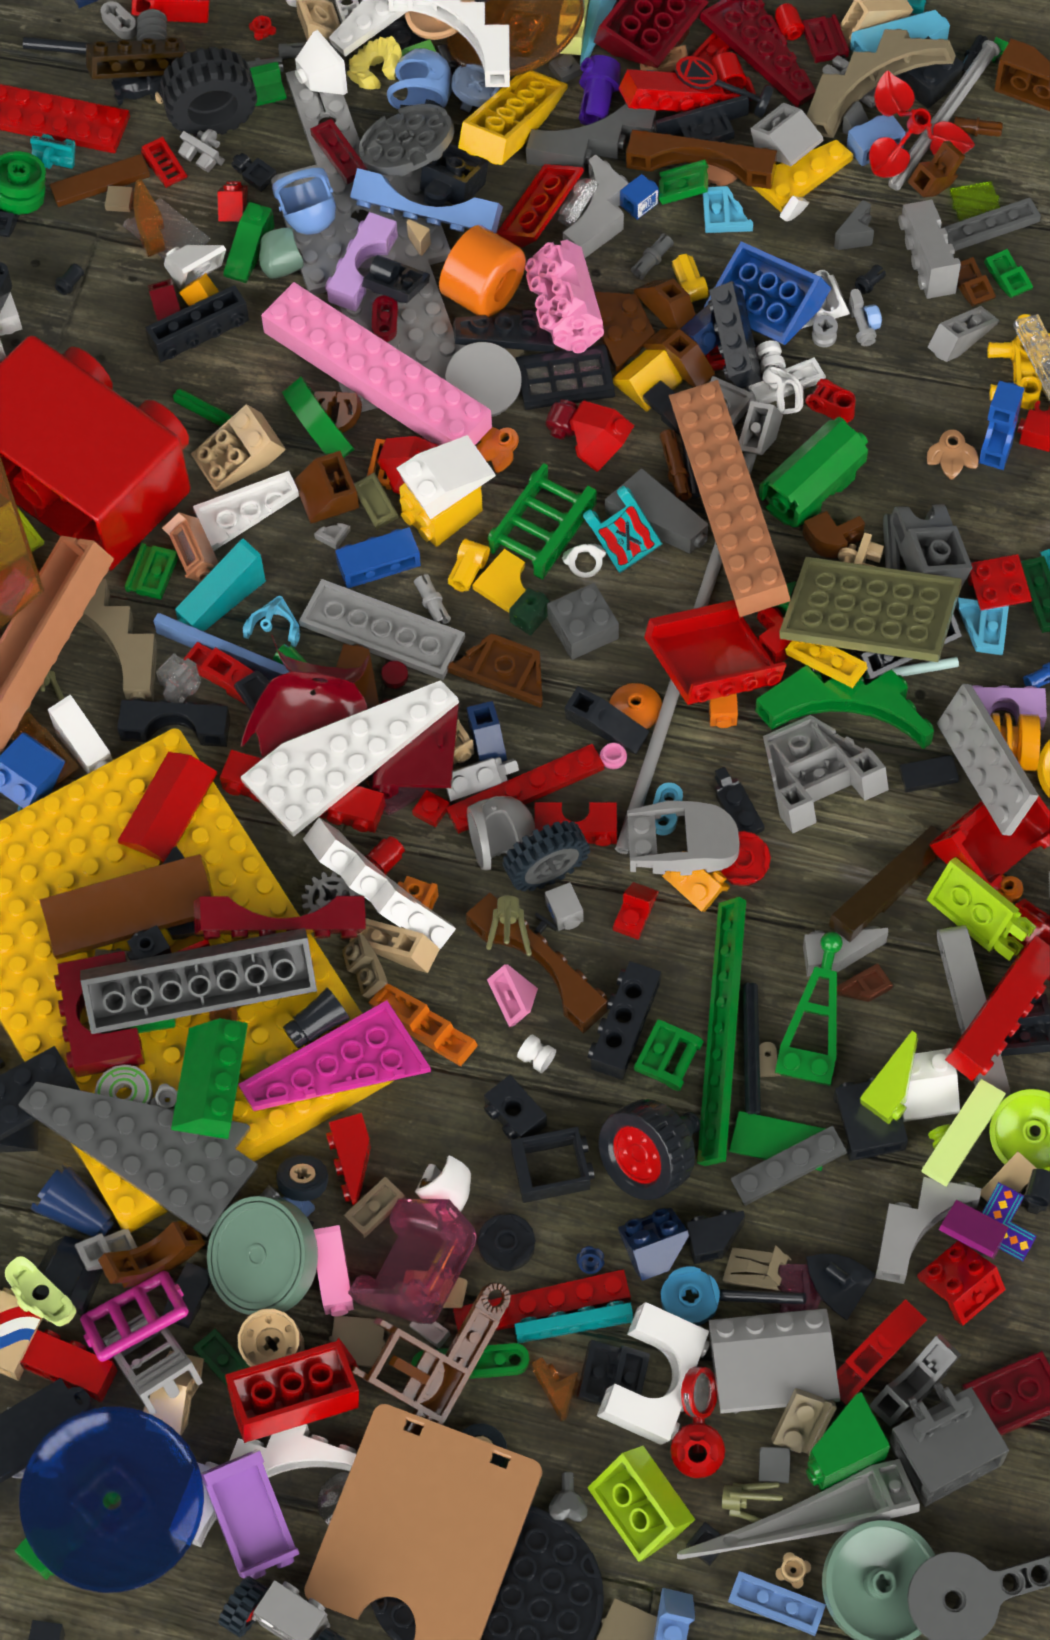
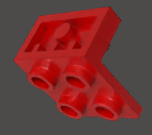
(963, 1281)

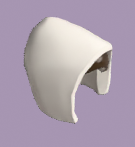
(450, 1184)

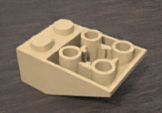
(238, 449)

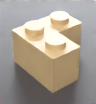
(177, 1410)

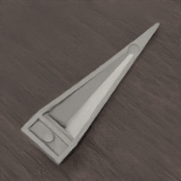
(869, 1495)

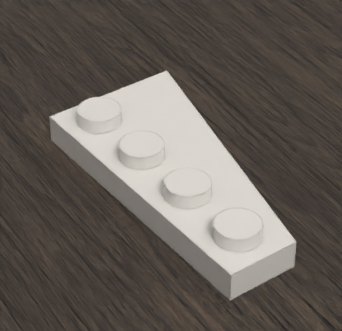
(243, 508)

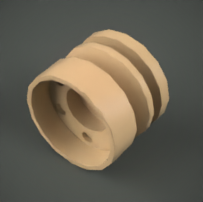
(261, 1329)

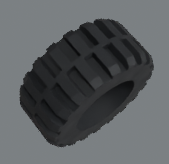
(203, 72)

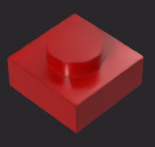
(430, 808)

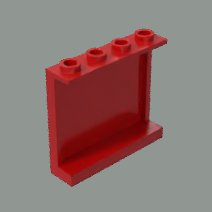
(711, 652)

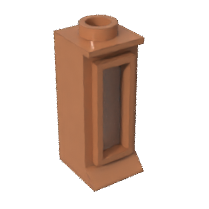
(191, 546)

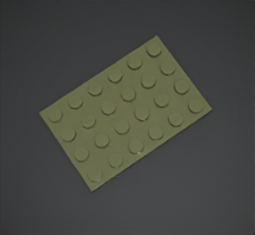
(871, 609)

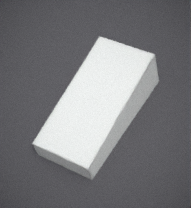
(432, 1332)

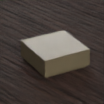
(119, 198)

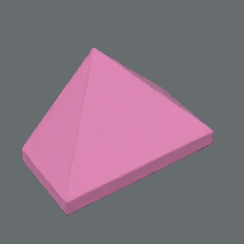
(512, 993)

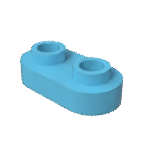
(667, 790)

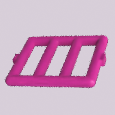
(128, 1337)

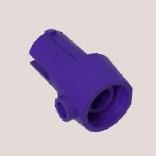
(599, 82)

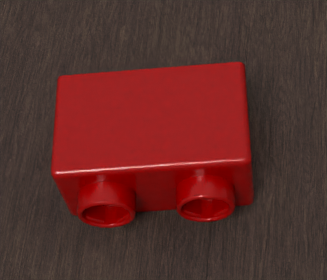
(84, 452)

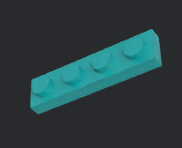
(584, 1320)

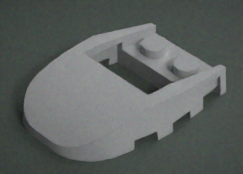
(709, 835)

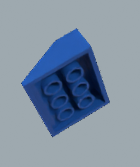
(775, 292)

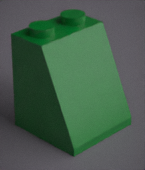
(847, 1446)

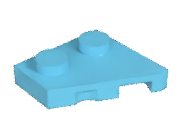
(723, 212)
(984, 627)

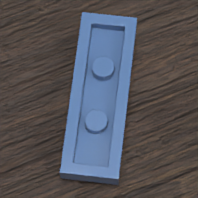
(777, 1603)

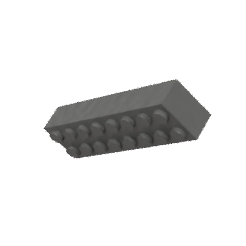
(198, 981)

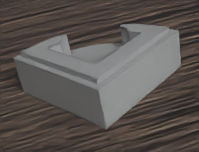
(333, 535)

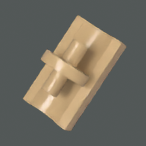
(867, 550)

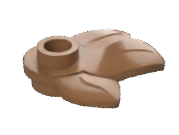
(952, 457)

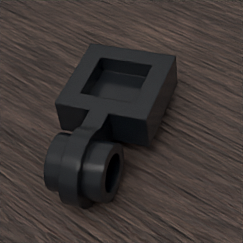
(256, 173)

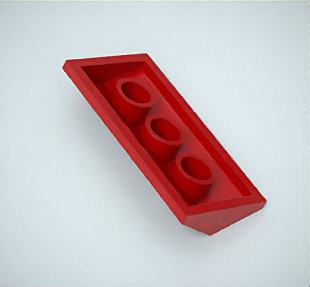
(539, 203)
(168, 805)

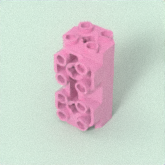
(565, 297)

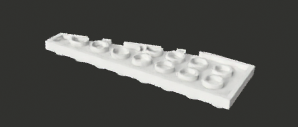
(322, 766)

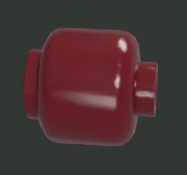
(559, 419)

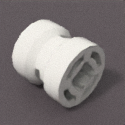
(769, 355)
(534, 1051)

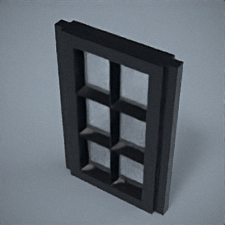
(565, 376)

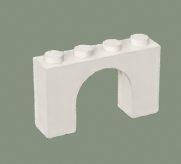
(683, 1346)

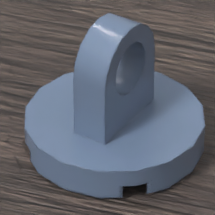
(470, 88)

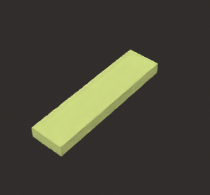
(963, 1132)

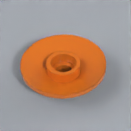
(644, 713)

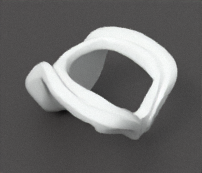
(778, 376)

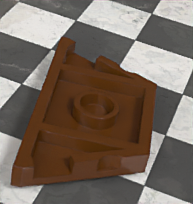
(624, 326)
(503, 667)

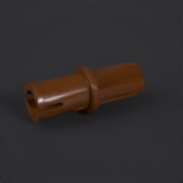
(978, 126)

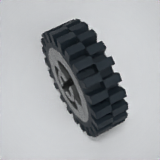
(546, 856)

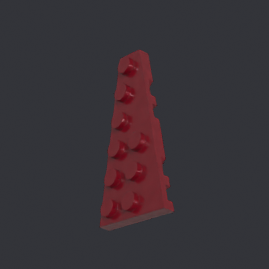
(761, 44)

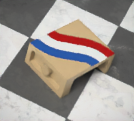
(16, 1333)

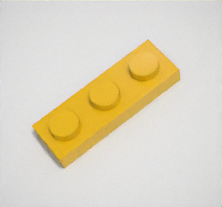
(828, 661)

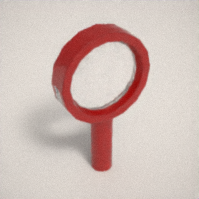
(699, 1396)

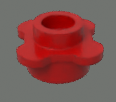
(262, 27)

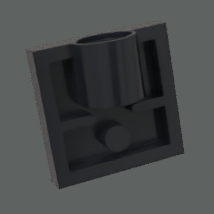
(395, 279)

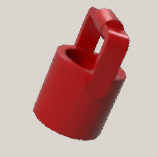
(731, 72)

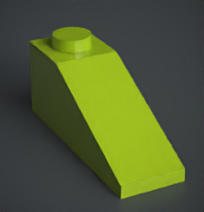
(890, 1087)

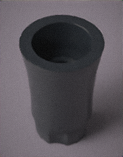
(316, 1019)

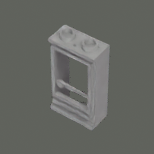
(160, 1374)

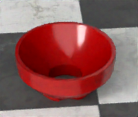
(697, 1434)

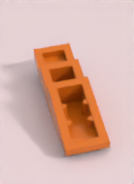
(427, 1026)

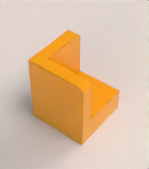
(198, 290)

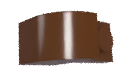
(937, 175)
(828, 538)

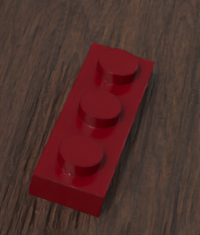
(337, 150)

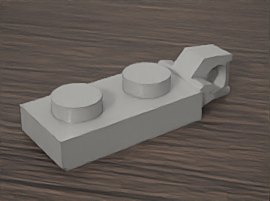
(480, 776)

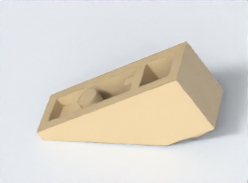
(401, 945)

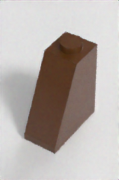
(353, 657)

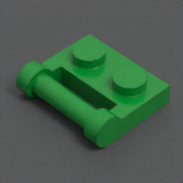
(660, 1050)

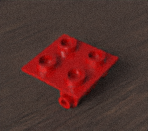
(999, 582)

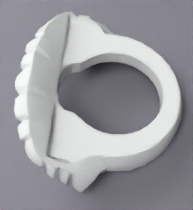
(595, 550)

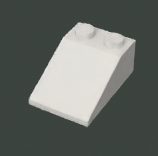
(445, 474)

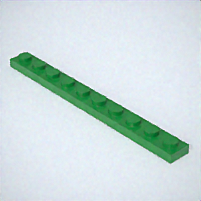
(721, 1032)

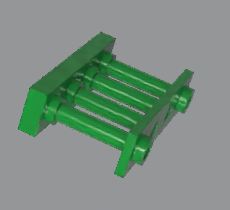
(555, 540)

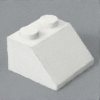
(932, 1087)

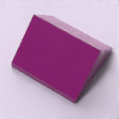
(974, 1229)

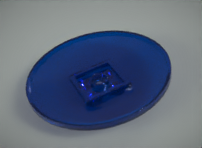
(101, 1455)

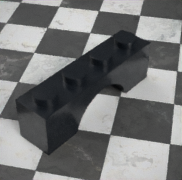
(142, 719)

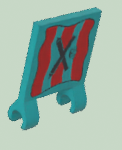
(626, 534)

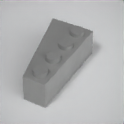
(930, 249)

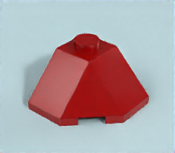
(598, 433)
(398, 451)

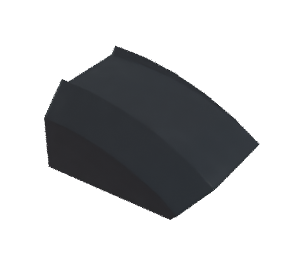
(67, 1272)

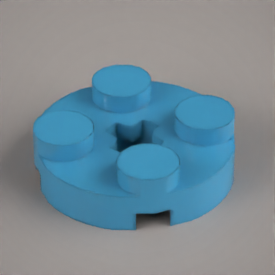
(699, 1283)

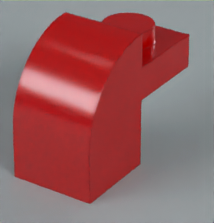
(770, 640)

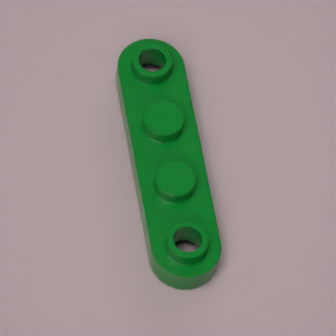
(494, 1360)

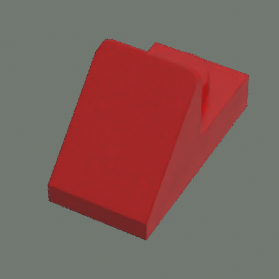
(635, 910)

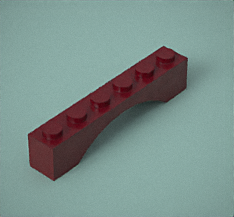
(223, 916)

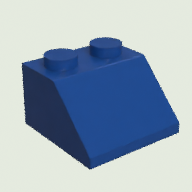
(28, 771)

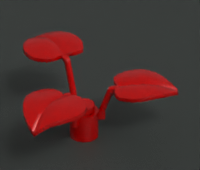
(894, 97)

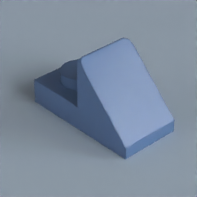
(674, 1615)

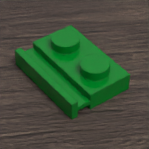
(683, 182)
(151, 571)

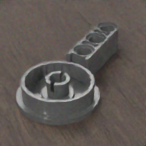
(978, 1592)

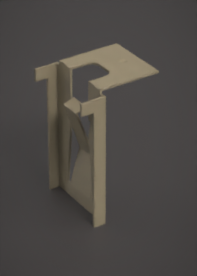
(770, 1281)

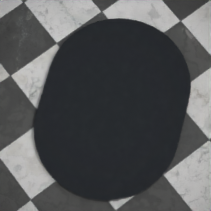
(546, 1593)

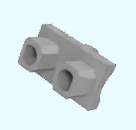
(209, 156)

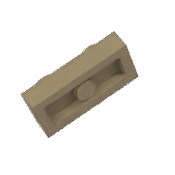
(373, 1207)

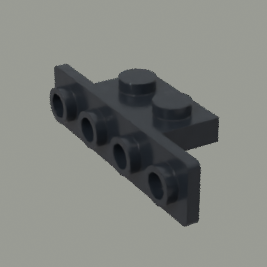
(706, 122)

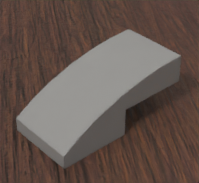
(94, 1247)

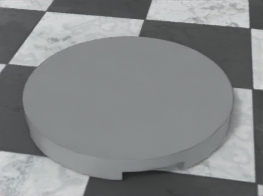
(486, 375)

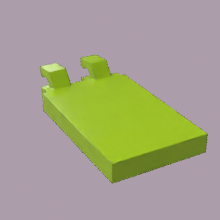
(983, 910)

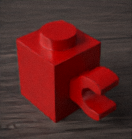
(1036, 429)

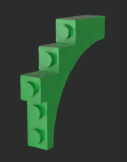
(808, 694)

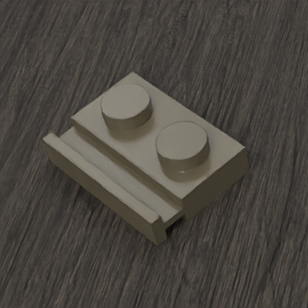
(803, 1421)

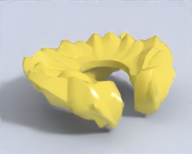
(374, 53)

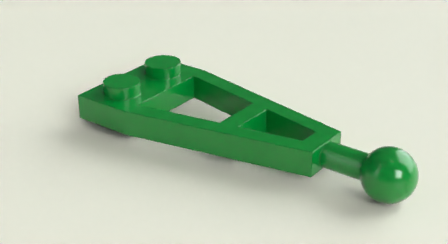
(807, 1064)

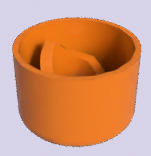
(482, 271)

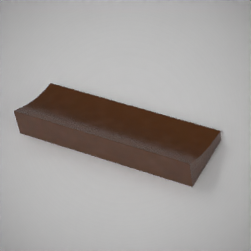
(125, 905)

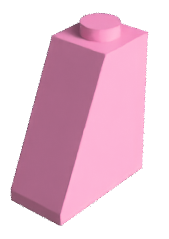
(333, 1271)

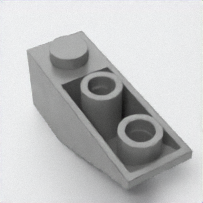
(861, 945)

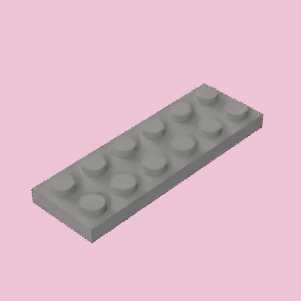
(382, 629)
(987, 760)

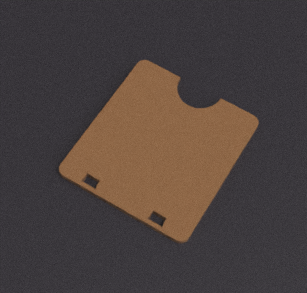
(424, 1526)

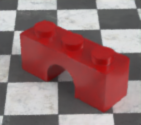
(597, 827)

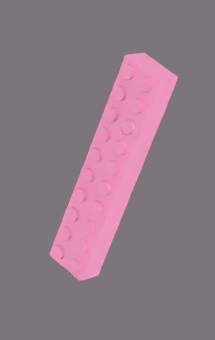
(374, 368)

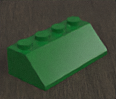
(210, 1078)

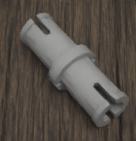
(432, 599)

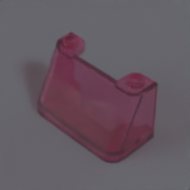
(422, 1263)

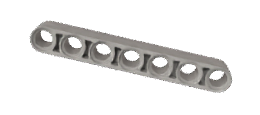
(967, 991)

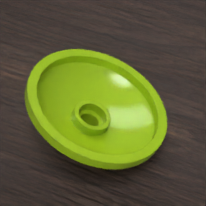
(1012, 1127)

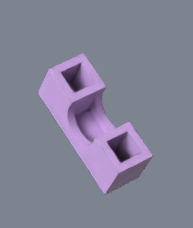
(1014, 700)

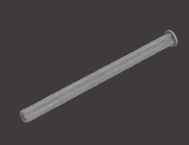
(988, 51)

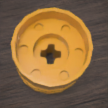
(1022, 738)

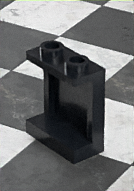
(864, 1130)

